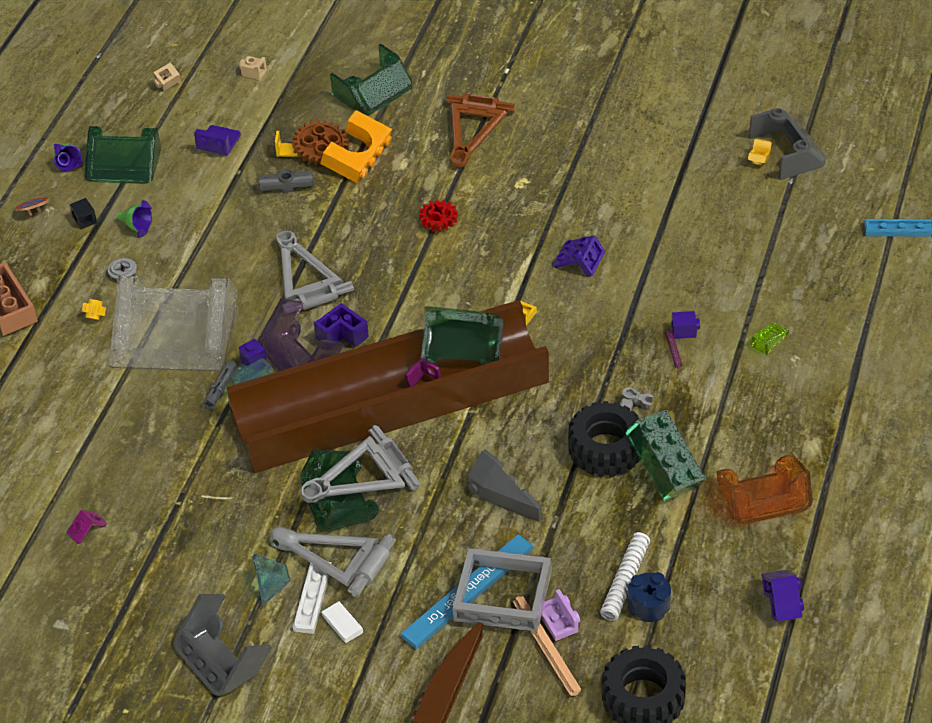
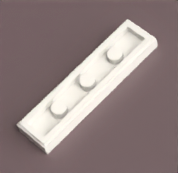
(311, 600)

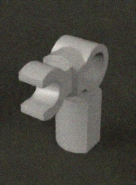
(632, 397)

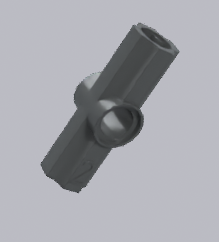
(286, 181)

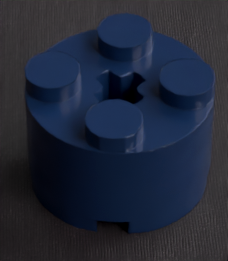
(649, 596)

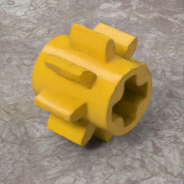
(93, 309)

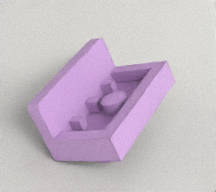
(560, 617)

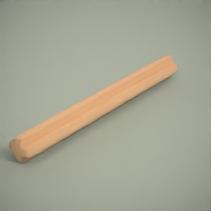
(551, 652)

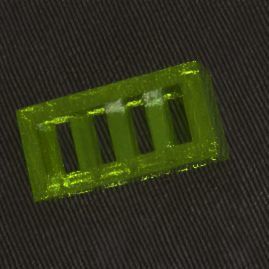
(766, 346)

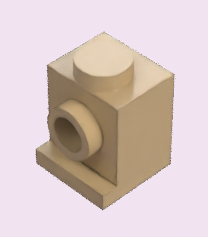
(253, 67)
(166, 77)

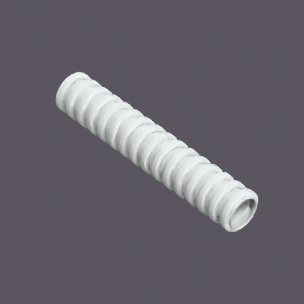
(628, 568)

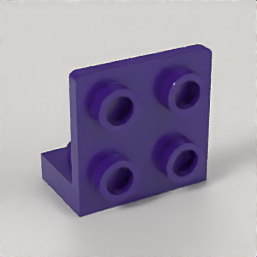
(584, 251)

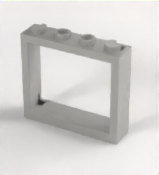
(498, 615)

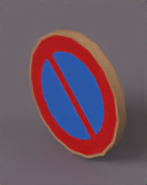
(35, 203)

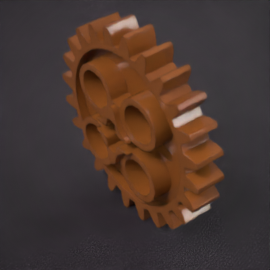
(313, 140)

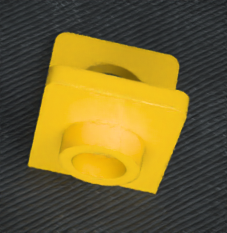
(283, 149)

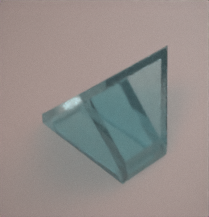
(270, 577)

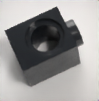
(83, 213)

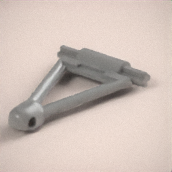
(315, 293)
(386, 456)
(363, 566)

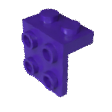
(216, 139)

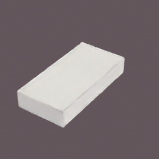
(342, 622)

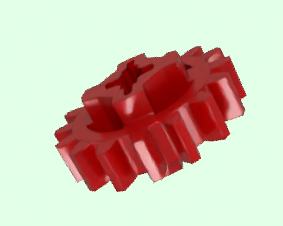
(438, 215)

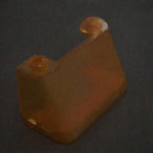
(768, 495)

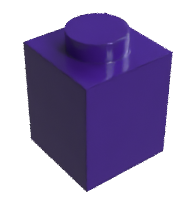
(685, 324)
(251, 352)

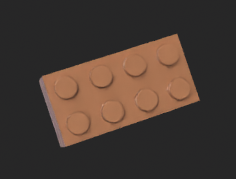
(15, 306)

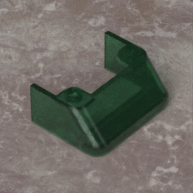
(377, 89)

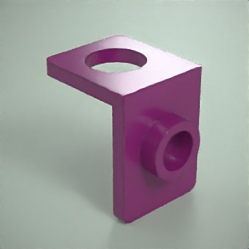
(419, 370)
(83, 523)

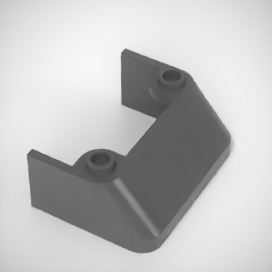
(807, 153)
(207, 654)

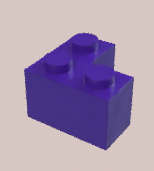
(341, 323)
(783, 592)

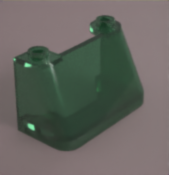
(461, 335)
(339, 510)

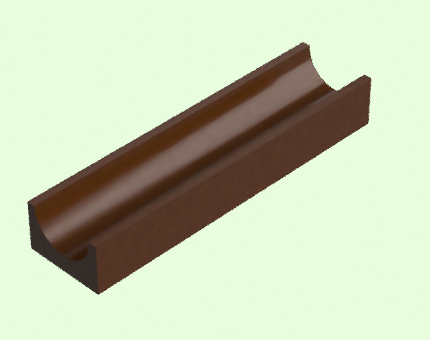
(350, 392)

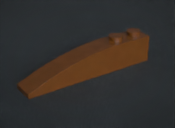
(446, 684)

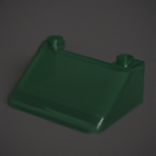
(121, 158)

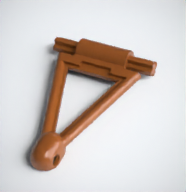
(478, 106)

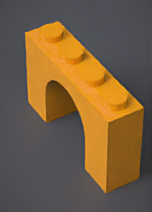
(354, 164)

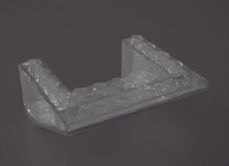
(172, 326)

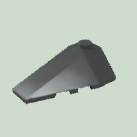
(495, 486)

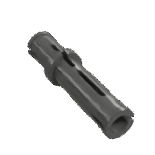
(217, 390)

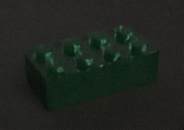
(665, 454)

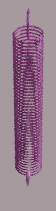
(676, 350)

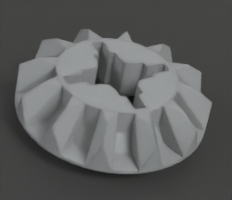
(128, 265)

